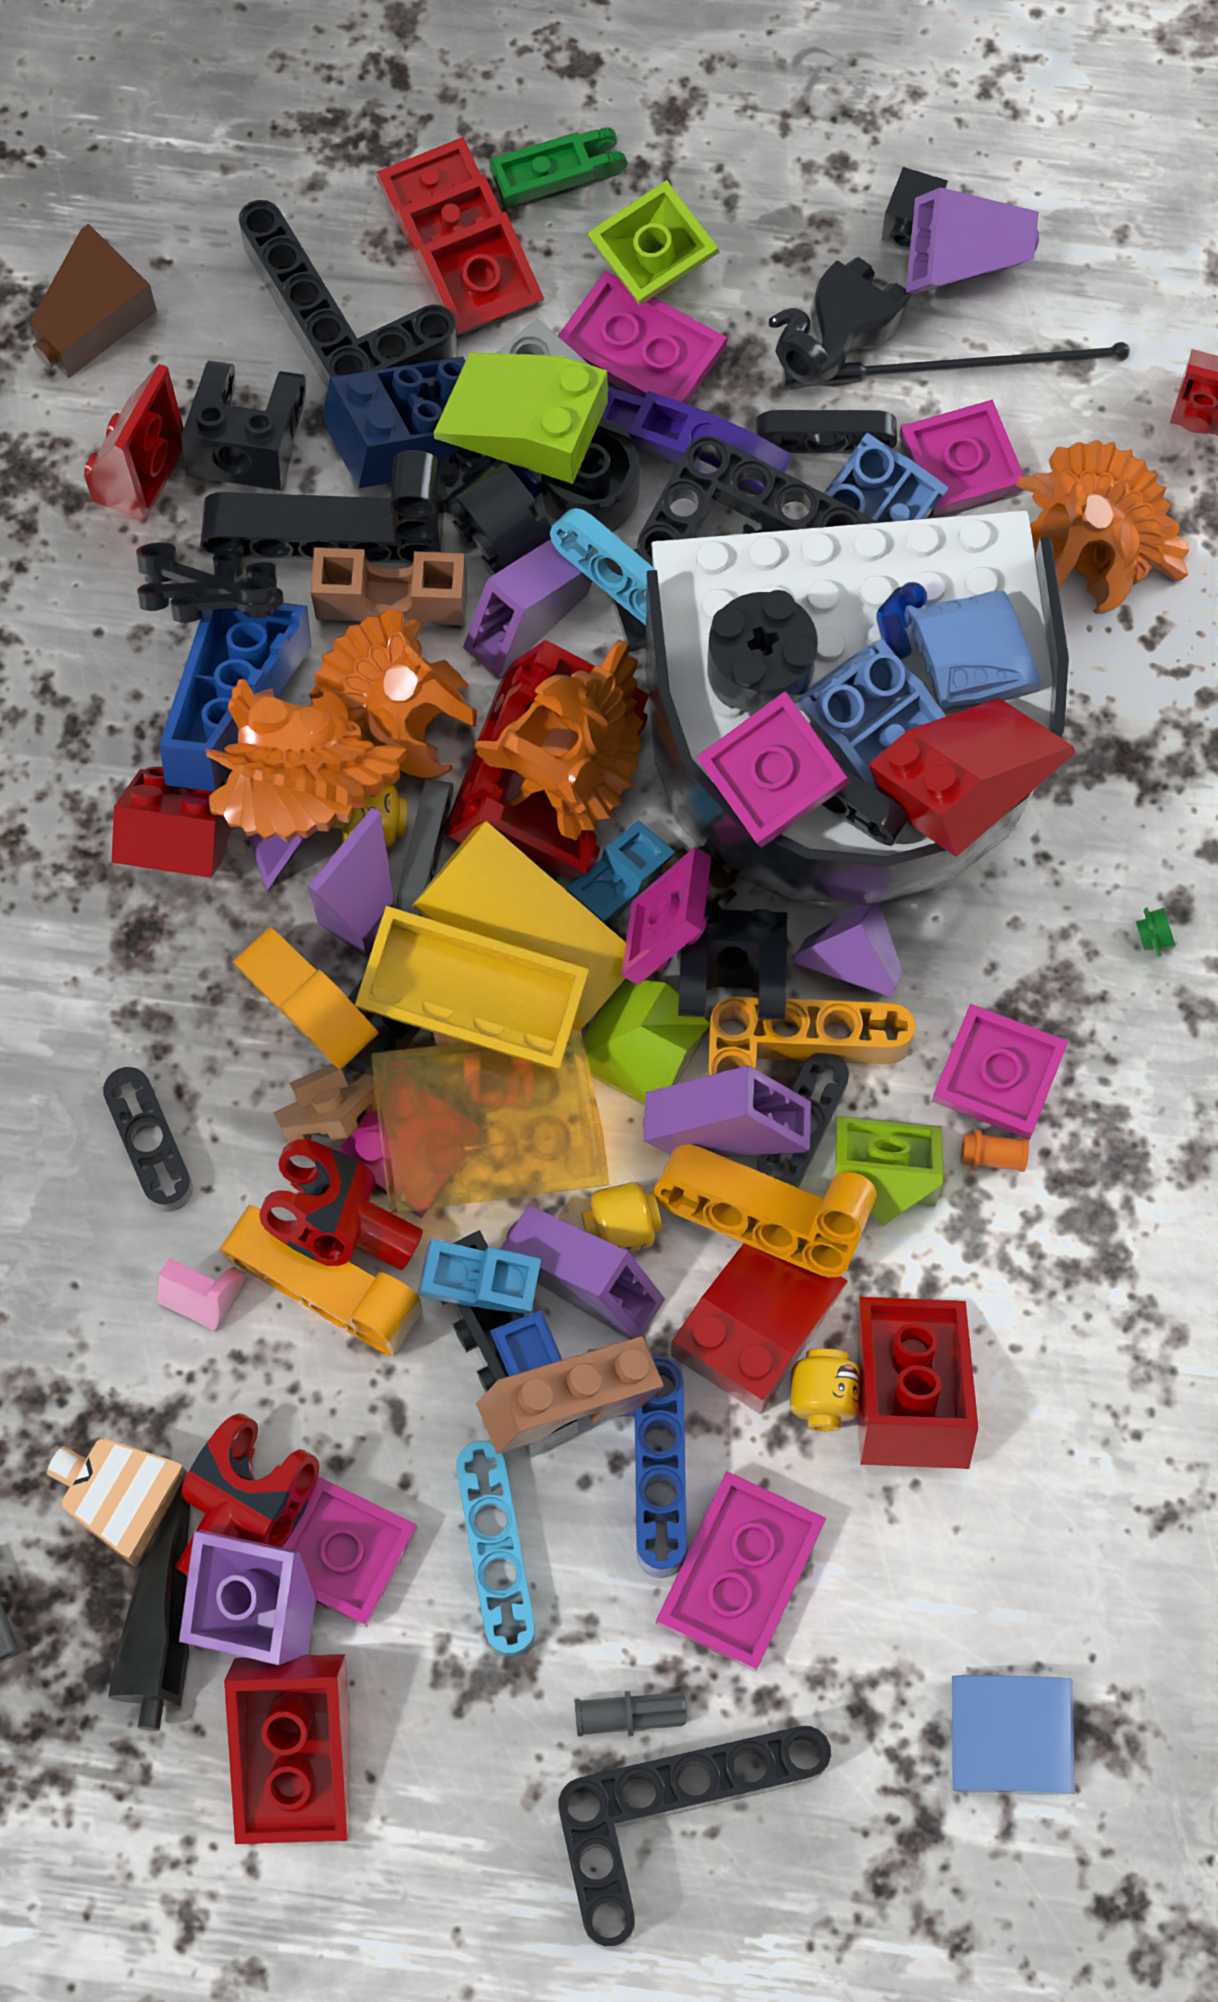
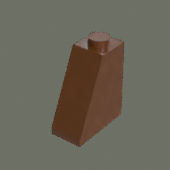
(89, 304)

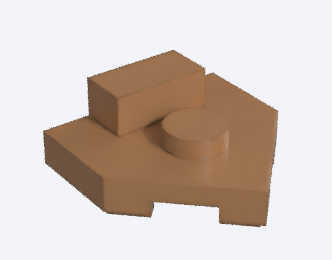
(326, 1104)

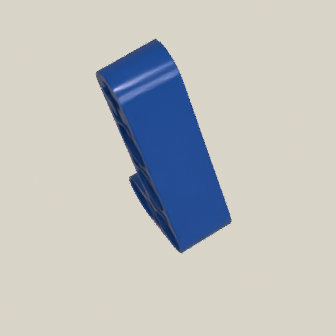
(663, 1467)

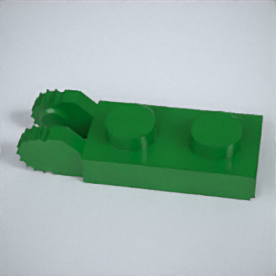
(556, 165)

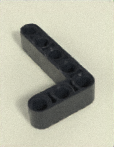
(323, 317)
(723, 487)
(295, 524)
(669, 1800)

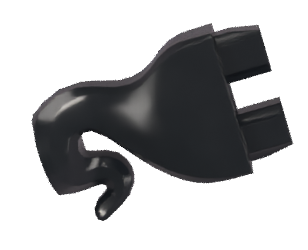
(845, 316)

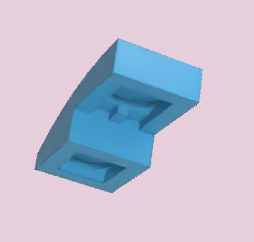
(622, 873)
(478, 1277)

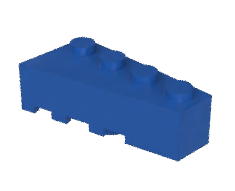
(224, 651)

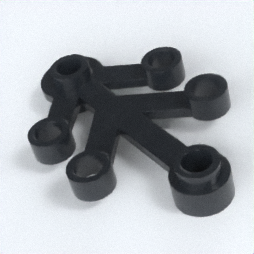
(200, 590)

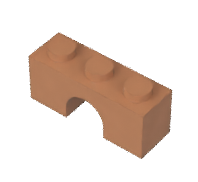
(353, 588)
(543, 1399)

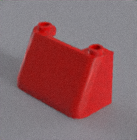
(489, 790)

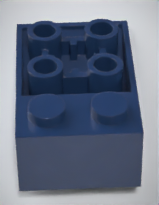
(387, 413)

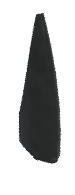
(149, 1656)

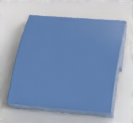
(1012, 1734)

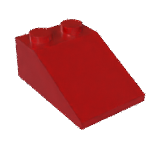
(138, 449)
(967, 770)
(754, 1324)
(915, 1383)
(289, 1749)

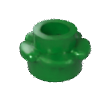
(1155, 931)

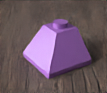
(355, 886)
(247, 1599)

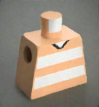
(118, 1493)

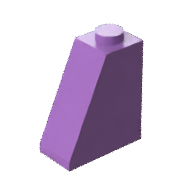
(966, 238)
(523, 606)
(728, 1115)
(587, 1271)

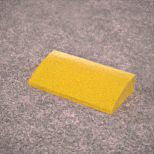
(509, 898)
(471, 988)

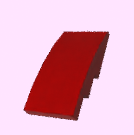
(459, 236)

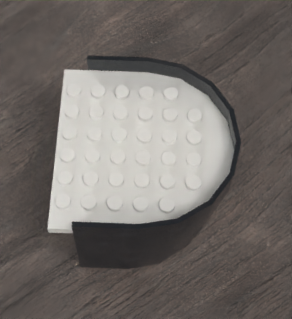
(841, 583)

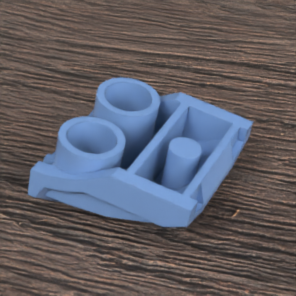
(885, 484)
(973, 649)
(868, 706)

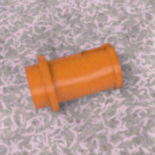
(994, 1151)

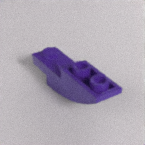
(668, 427)

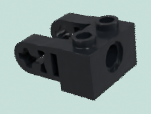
(241, 442)
(737, 952)

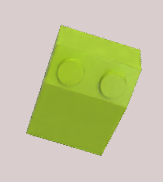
(526, 410)

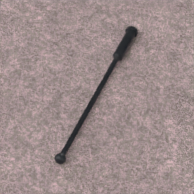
(857, 371)

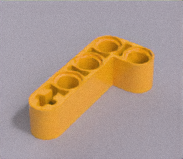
(306, 997)
(811, 1019)
(767, 1211)
(367, 1307)

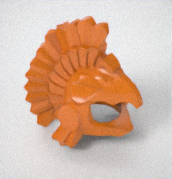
(1105, 520)
(394, 689)
(576, 742)
(297, 765)

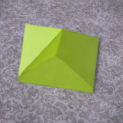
(653, 242)
(641, 1039)
(896, 1157)

